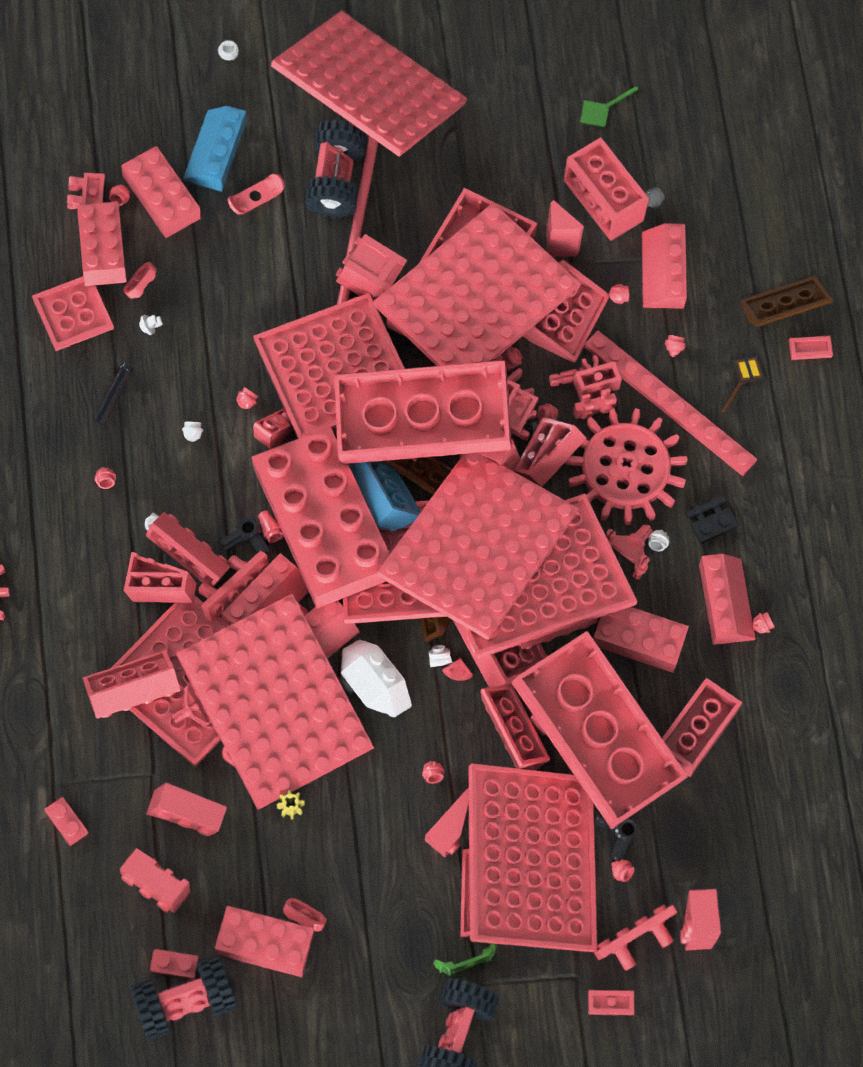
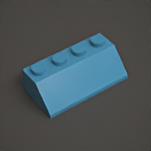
(216, 147)
(385, 495)

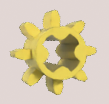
(291, 811)

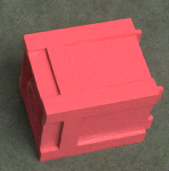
(370, 268)

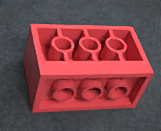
(605, 189)

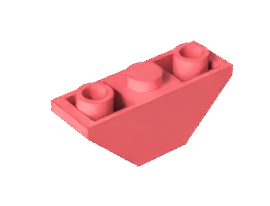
(273, 429)

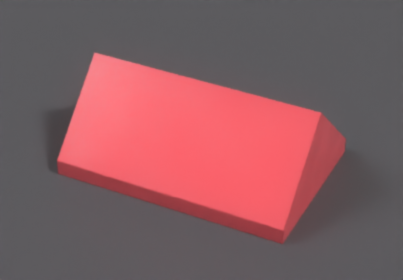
(562, 233)

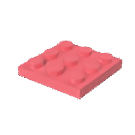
(72, 313)

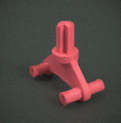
(632, 548)

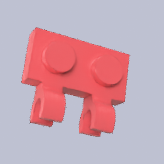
(92, 189)
(588, 407)

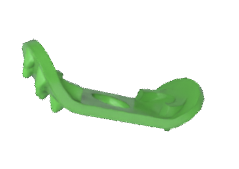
(450, 968)

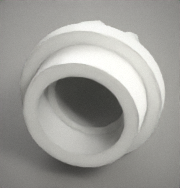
(192, 431)
(658, 540)

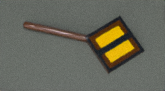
(747, 370)

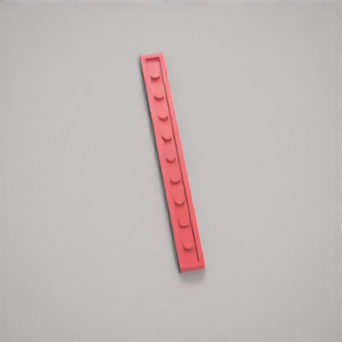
(671, 404)

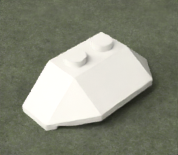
(374, 678)

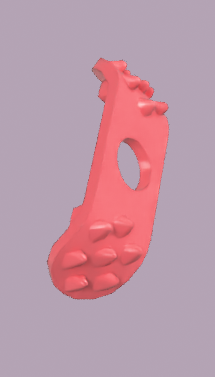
(268, 188)

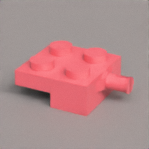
(520, 406)

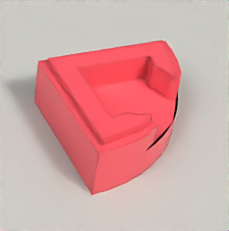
(458, 671)

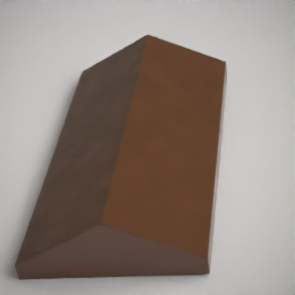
(785, 301)
(425, 472)

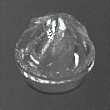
(655, 197)

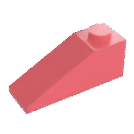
(447, 831)

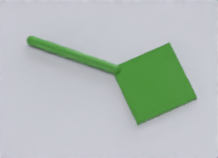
(596, 113)

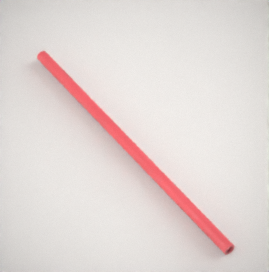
(360, 206)

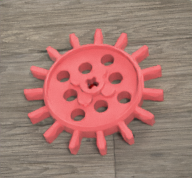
(642, 439)

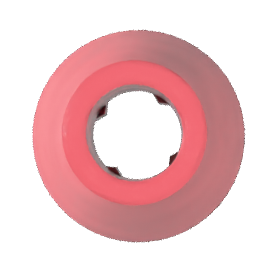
(270, 527)

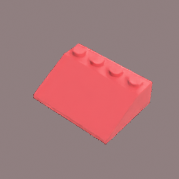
(571, 322)
(506, 664)

